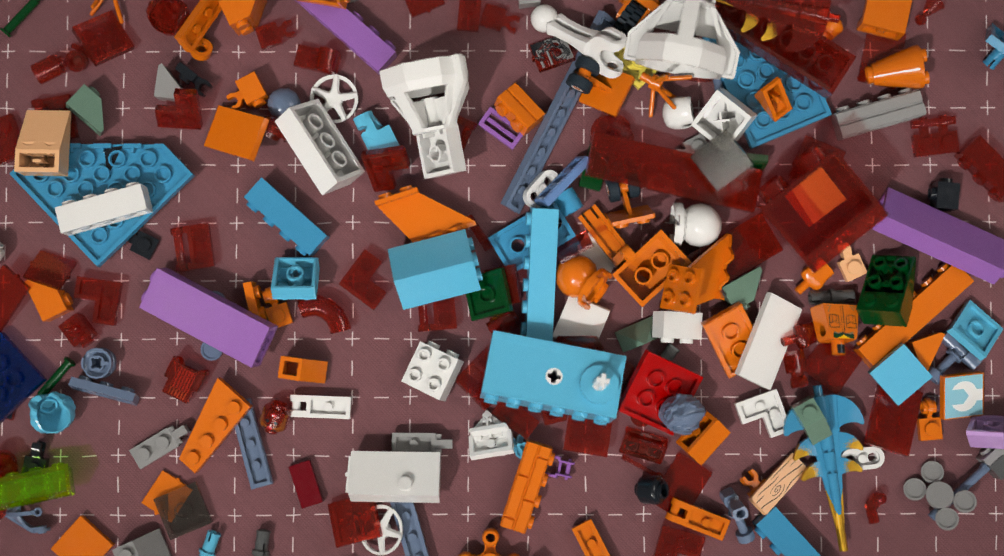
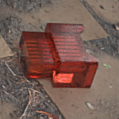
(183, 380)

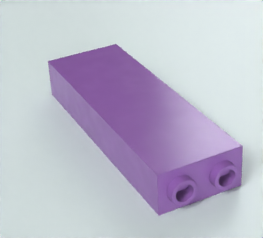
(942, 236)
(208, 316)

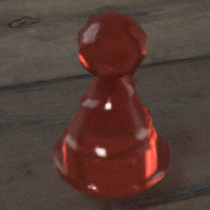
(930, 8)

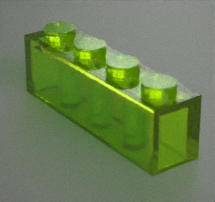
(36, 485)

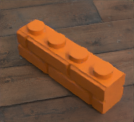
(526, 486)

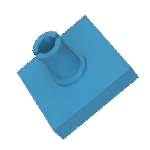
(995, 38)

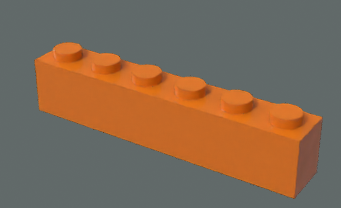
(926, 304)

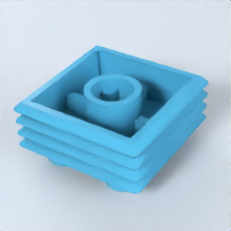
(295, 278)

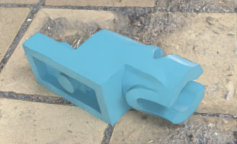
(374, 135)

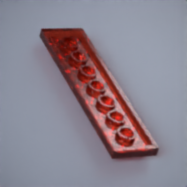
(666, 172)

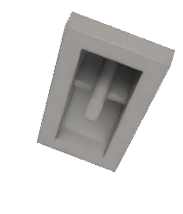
(165, 84)

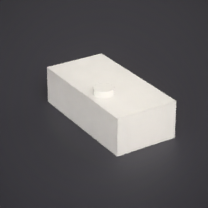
(319, 146)
(395, 476)

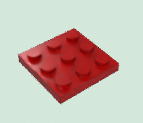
(652, 384)

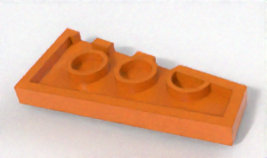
(216, 421)

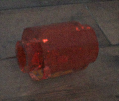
(503, 322)

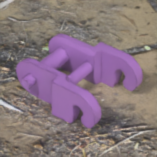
(567, 471)

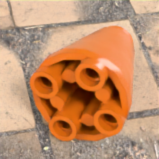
(900, 69)

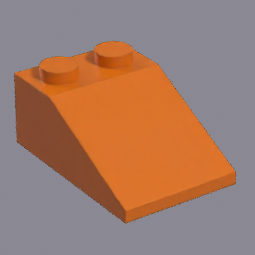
(648, 271)

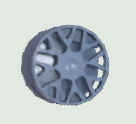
(98, 363)

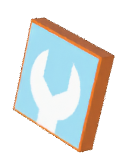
(961, 395)

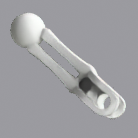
(590, 42)

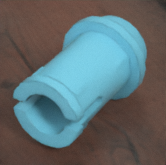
(210, 543)

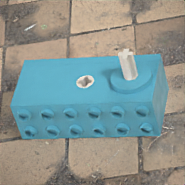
(584, 378)

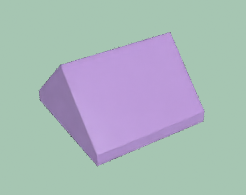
(986, 432)

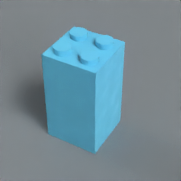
(435, 269)

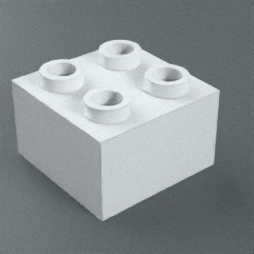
(722, 113)

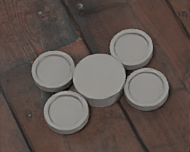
(940, 495)

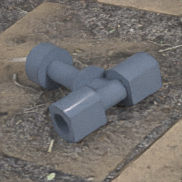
(956, 353)
(738, 512)

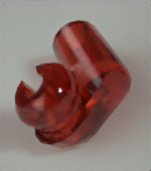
(872, 504)

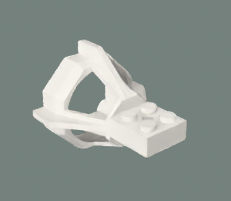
(681, 51)
(432, 118)

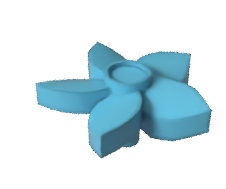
(519, 445)

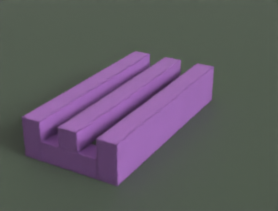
(486, 118)

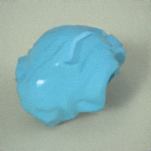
(51, 412)

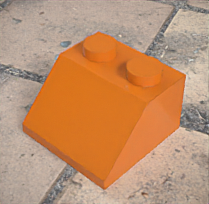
(243, 14)

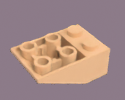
(44, 143)

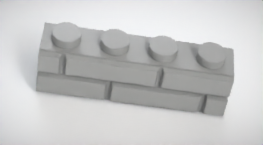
(878, 114)

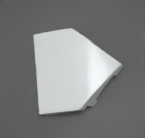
(490, 438)

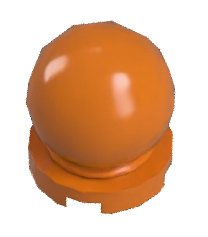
(582, 280)

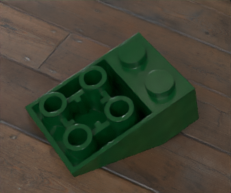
(888, 291)

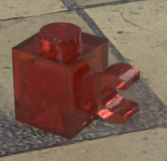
(78, 330)

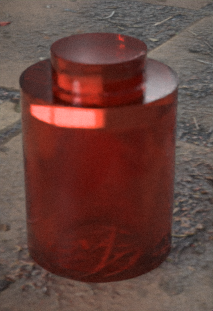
(49, 68)

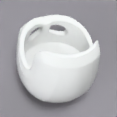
(681, 116)

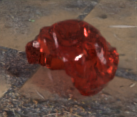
(167, 15)

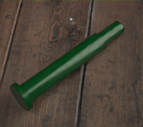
(19, 17)
(55, 378)

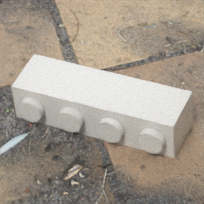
(103, 209)

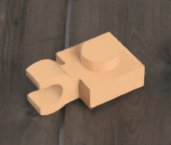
(851, 265)

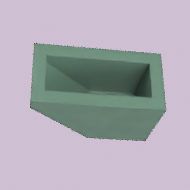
(88, 108)
(742, 288)
(811, 419)

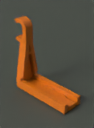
(607, 237)

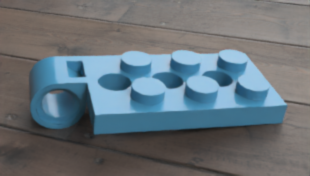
(566, 202)

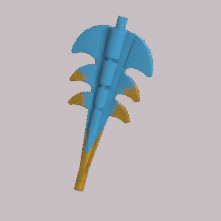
(829, 463)

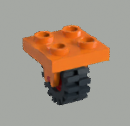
(633, 12)

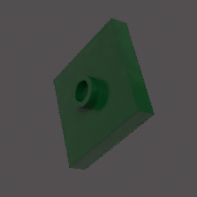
(492, 298)

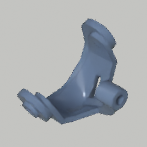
(15, 515)

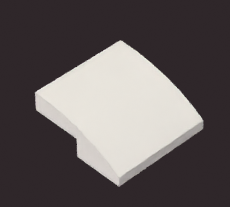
(581, 322)

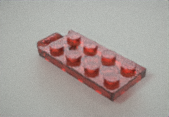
(751, 244)

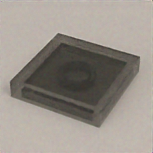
(722, 159)
(183, 510)

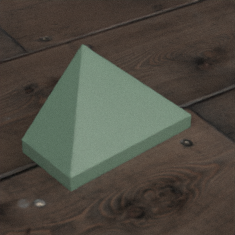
(635, 334)

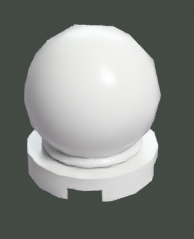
(696, 225)

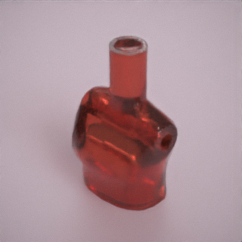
(803, 335)

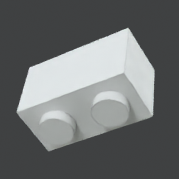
(677, 325)

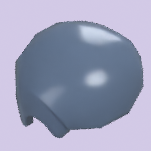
(281, 100)

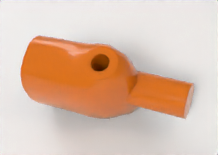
(814, 280)

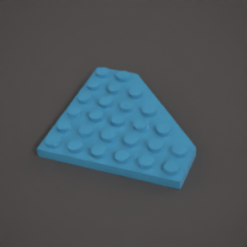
(143, 163)

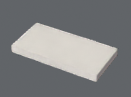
(764, 348)

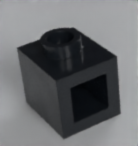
(944, 195)

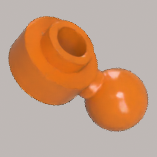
(205, 46)

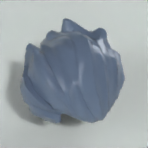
(682, 413)

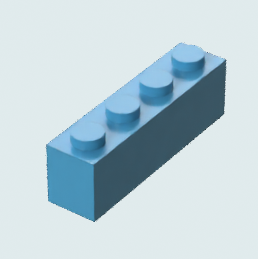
(286, 217)
(782, 534)

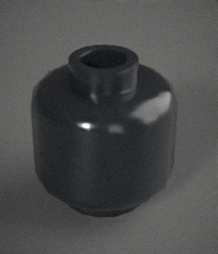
(651, 489)

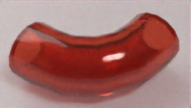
(327, 310)

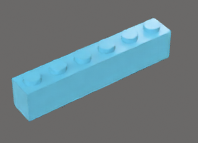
(540, 273)

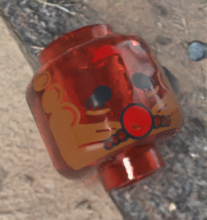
(275, 416)

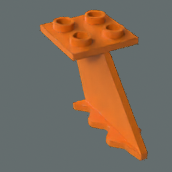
(420, 215)
(699, 281)

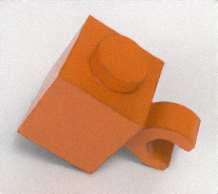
(250, 90)

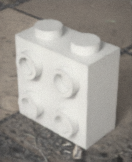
(433, 370)

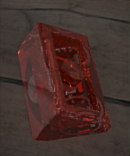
(643, 445)

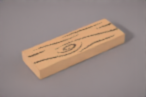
(777, 484)

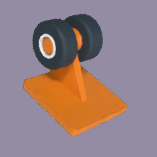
(597, 90)
(621, 218)

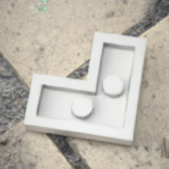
(765, 406)

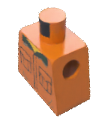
(835, 325)

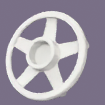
(334, 98)
(386, 532)

